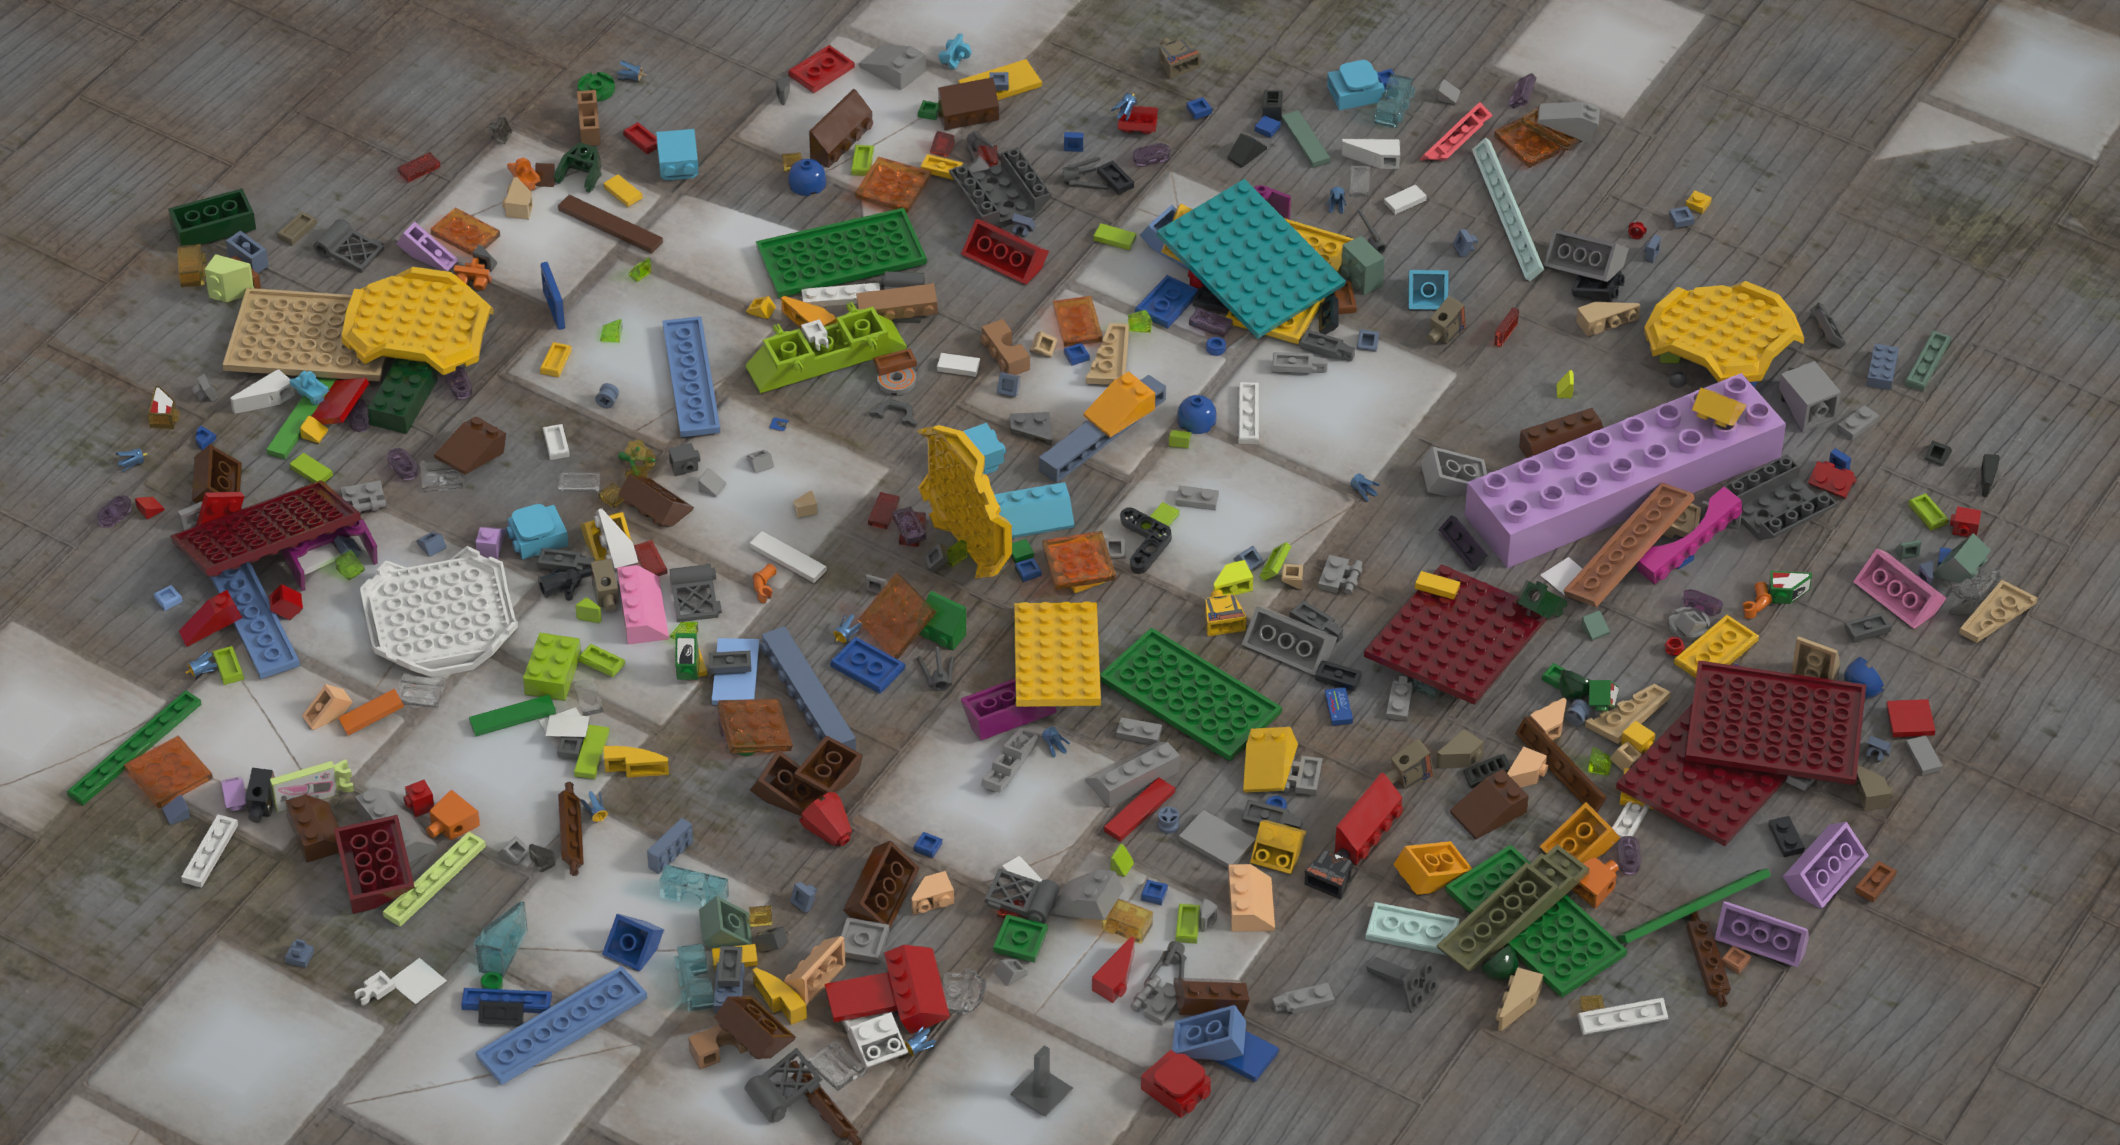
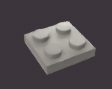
(864, 939)

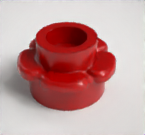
(1634, 233)
(1674, 646)

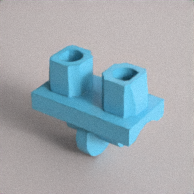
(955, 52)
(309, 386)

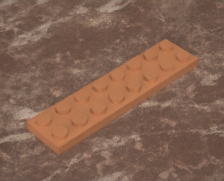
(1629, 544)

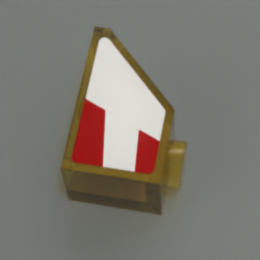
(162, 410)

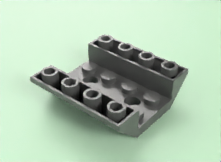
(1014, 186)
(1769, 493)

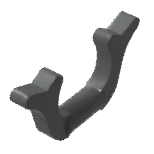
(891, 403)

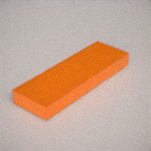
(371, 712)

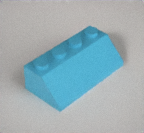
(1037, 509)

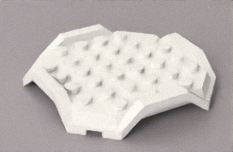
(439, 613)

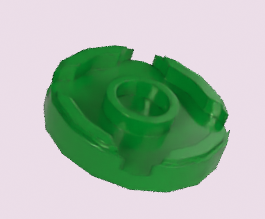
(601, 82)

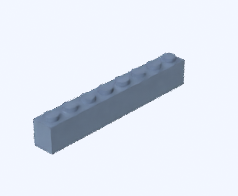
(1086, 442)
(805, 687)

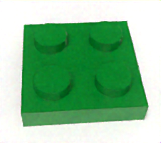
(1020, 938)

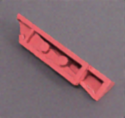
(1458, 134)

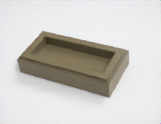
(297, 228)

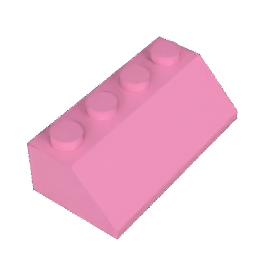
(1899, 589)
(642, 605)

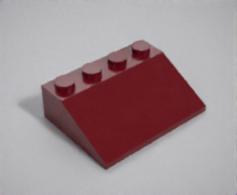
(374, 862)

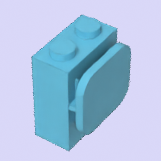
(1354, 85)
(677, 154)
(988, 445)
(536, 529)

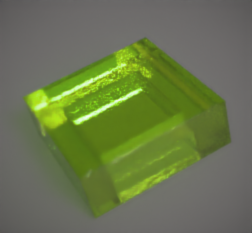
(957, 553)

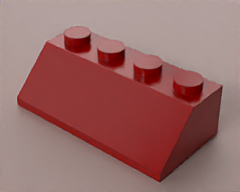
(1004, 251)
(1369, 819)
(916, 986)

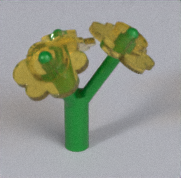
(638, 452)

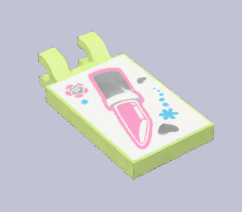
(316, 781)

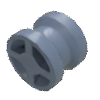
(607, 395)
(1577, 712)
(1168, 820)

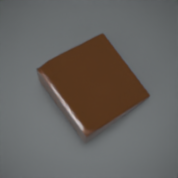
(546, 173)

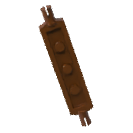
(571, 828)
(1708, 958)
(829, 1111)

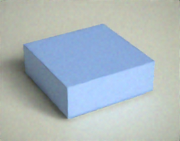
(168, 597)

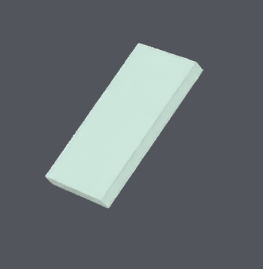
(1409, 927)

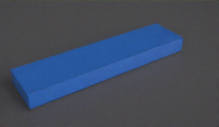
(533, 1000)

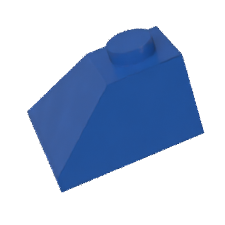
(632, 941)

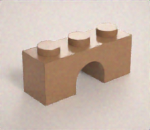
(588, 117)
(998, 340)
(706, 1045)

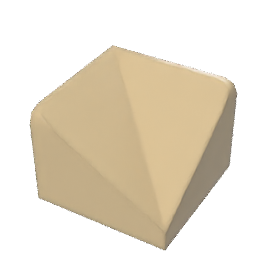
(1043, 344)
(805, 505)
(1292, 575)
(1625, 756)

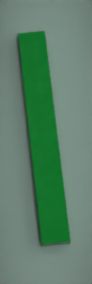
(134, 747)
(1693, 906)

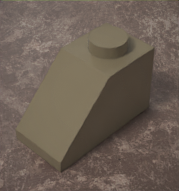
(1460, 751)
(1872, 789)

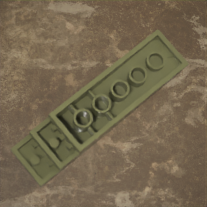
(1513, 907)

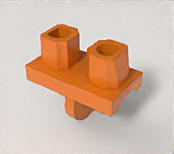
(524, 171)
(474, 272)

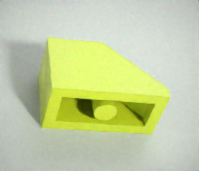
(1234, 579)

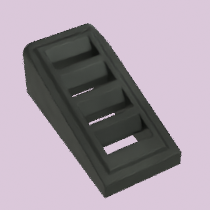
(1273, 104)
(1988, 471)
(1496, 763)

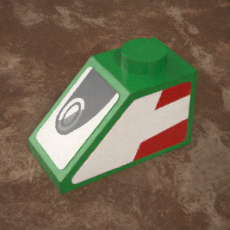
(1788, 586)
(686, 656)
(1602, 694)

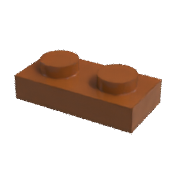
(1875, 881)

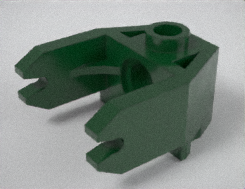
(576, 159)
(1546, 604)

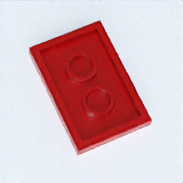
(821, 69)
(340, 400)
(861, 997)

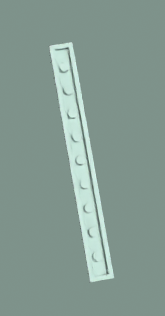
(1508, 209)

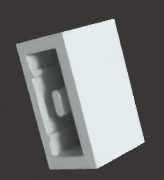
(877, 1040)

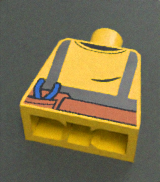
(1223, 614)

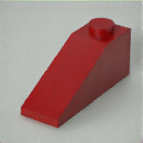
(210, 618)
(1113, 976)

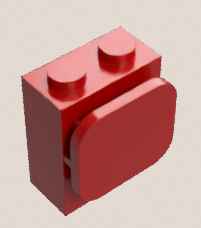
(1176, 1083)

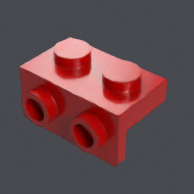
(1140, 119)
(1831, 479)

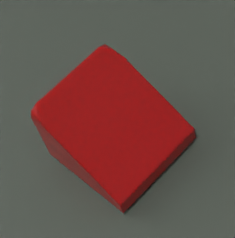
(148, 506)

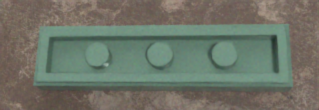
(1305, 138)
(1928, 361)

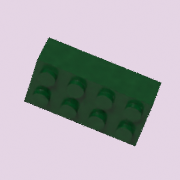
(212, 218)
(402, 395)

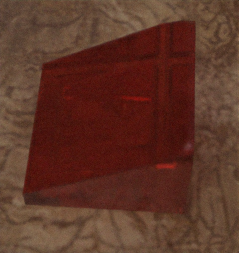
(942, 144)

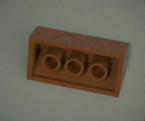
(840, 129)
(1558, 432)
(882, 885)

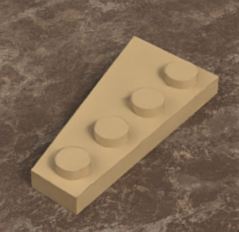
(1111, 356)
(1996, 610)
(1639, 708)

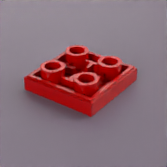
(1910, 718)

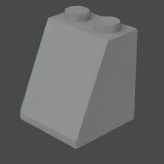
(1810, 395)

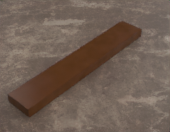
(610, 223)
(1561, 764)

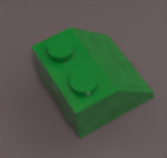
(948, 624)

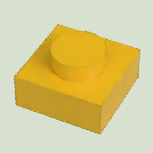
(1698, 202)

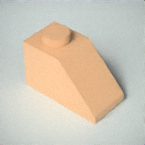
(327, 706)
(1528, 767)

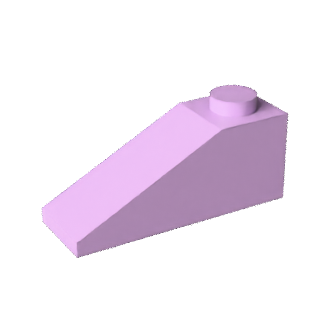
(425, 248)

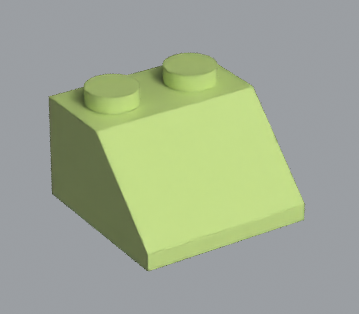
(228, 278)

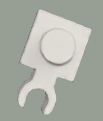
(815, 332)
(375, 986)

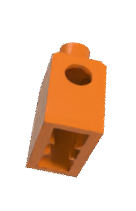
(452, 817)
(1598, 882)

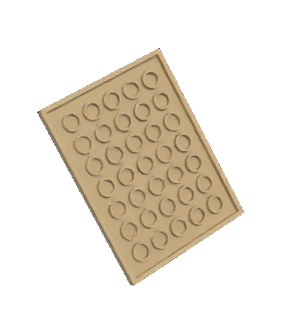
(294, 335)

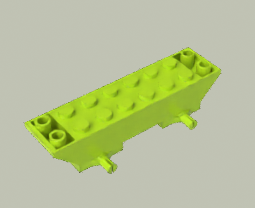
(851, 340)

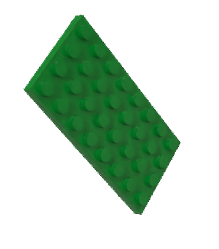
(841, 252)
(1189, 693)
(1560, 944)

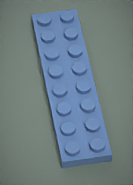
(691, 376)
(259, 626)
(561, 1025)

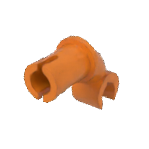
(760, 580)
(1762, 600)

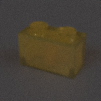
(191, 265)
(1128, 921)

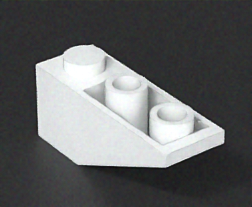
(1374, 152)
(264, 393)
(615, 541)

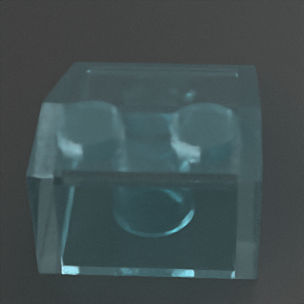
(501, 940)

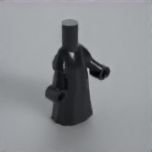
(562, 580)

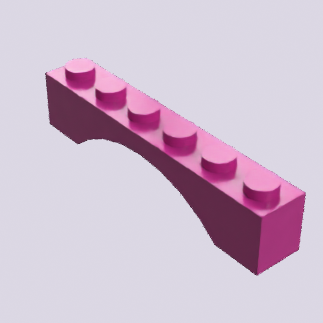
(1661, 560)

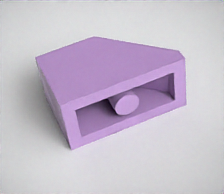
(490, 541)
(233, 793)

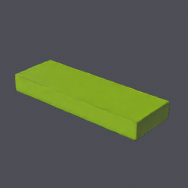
(591, 751)

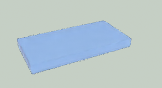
(737, 684)

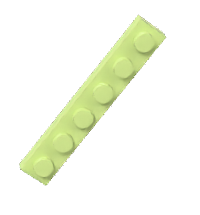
(434, 879)

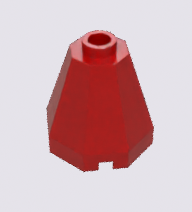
(827, 820)

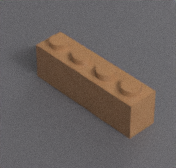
(901, 302)

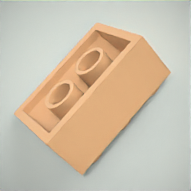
(1250, 899)
(818, 969)

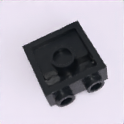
(1597, 289)

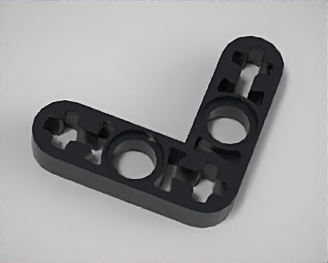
(1152, 538)

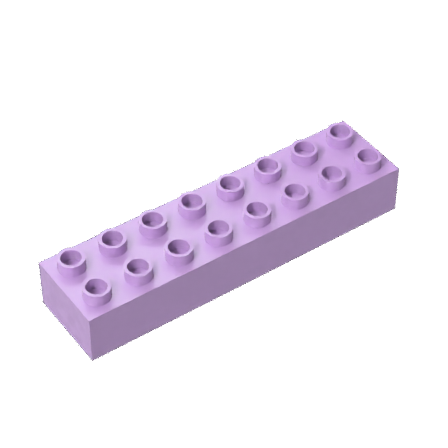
(1615, 469)

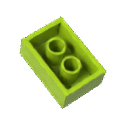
(552, 666)

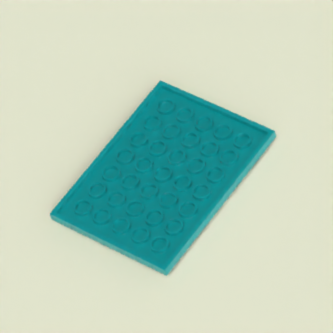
(1251, 258)

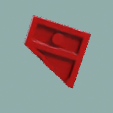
(218, 505)

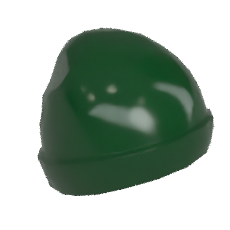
(1573, 685)
(1501, 965)

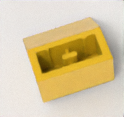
(1277, 846)

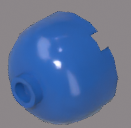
(807, 177)
(1196, 414)
(1859, 673)

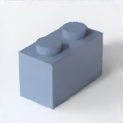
(248, 251)

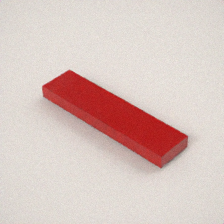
(1139, 809)

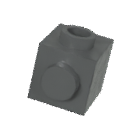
(684, 459)

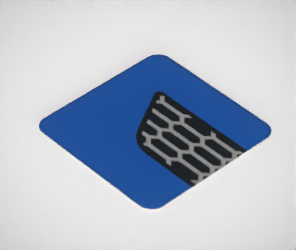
(778, 424)

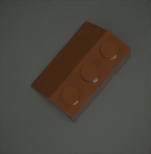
(968, 103)
(215, 473)
(654, 500)
(313, 826)
(1206, 995)
(753, 1026)

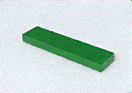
(512, 715)

